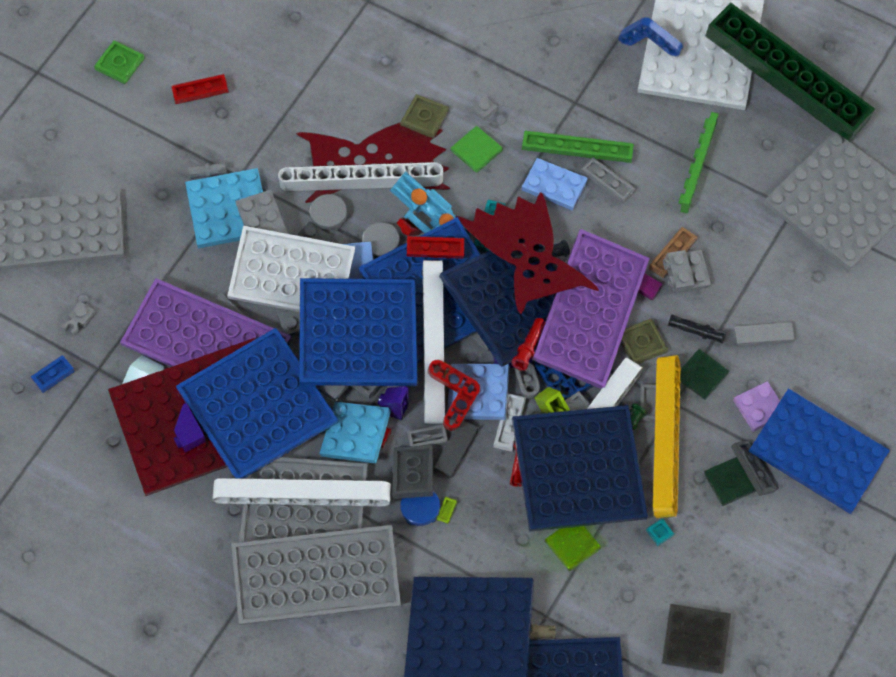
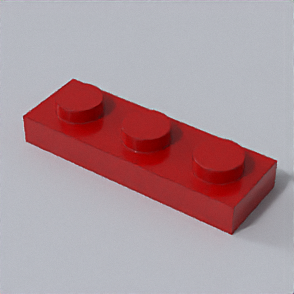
(199, 89)
(435, 247)

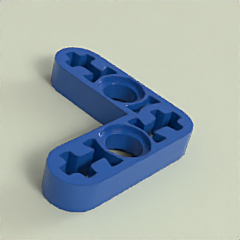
(648, 28)
(566, 384)

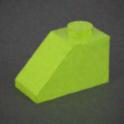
(551, 401)

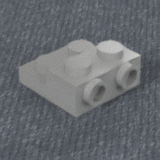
(686, 271)

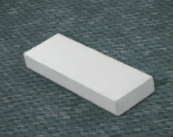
(505, 435)

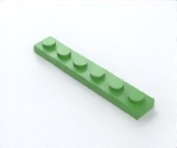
(577, 146)
(696, 168)

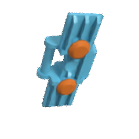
(423, 200)

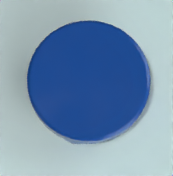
(420, 510)

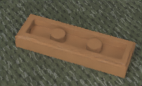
(681, 241)

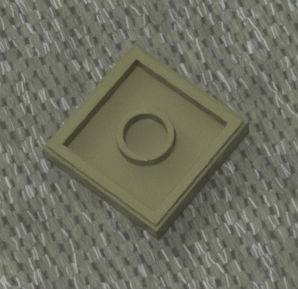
(424, 116)
(643, 342)

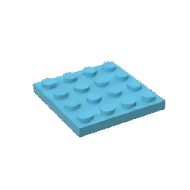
(214, 205)

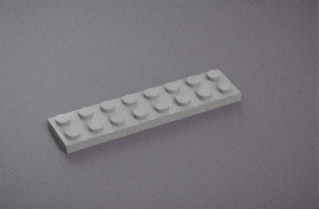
(262, 213)

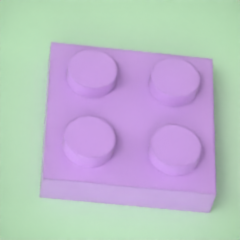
(757, 405)

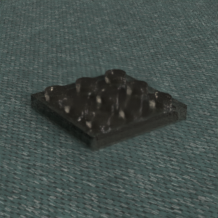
(696, 638)

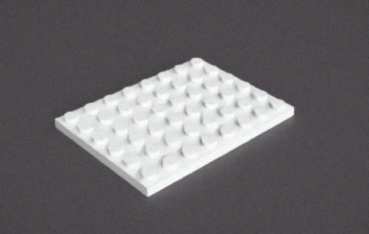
(702, 69)

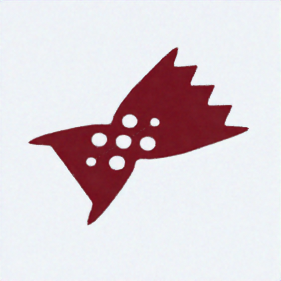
(399, 141)
(533, 224)

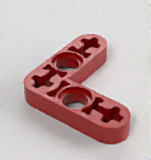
(462, 392)

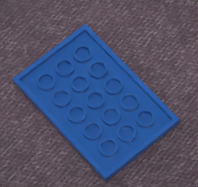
(819, 451)

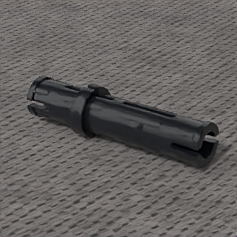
(704, 331)

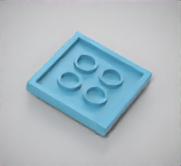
(357, 433)

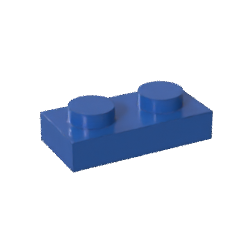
(52, 374)

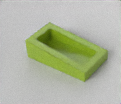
(447, 510)

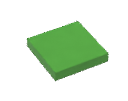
(119, 62)
(476, 149)

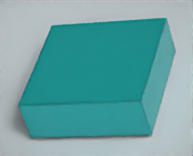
(660, 532)

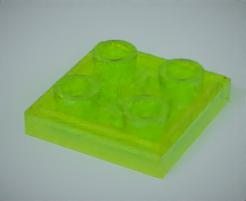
(572, 545)

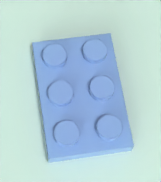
(555, 183)

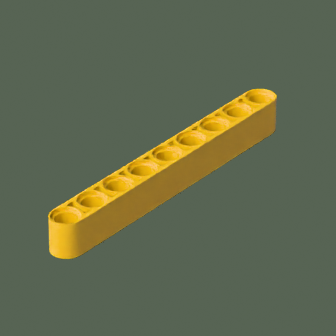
(666, 437)

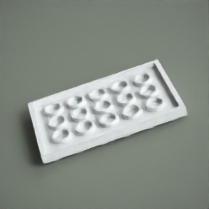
(273, 262)

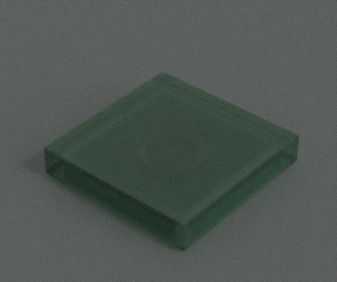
(702, 374)
(729, 481)

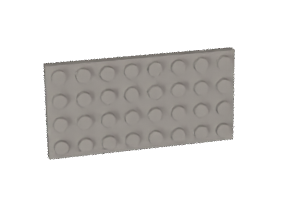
(61, 229)
(315, 574)

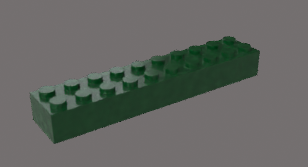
(789, 72)

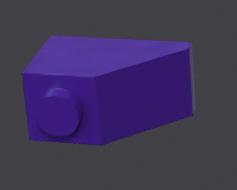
(396, 400)
(187, 430)

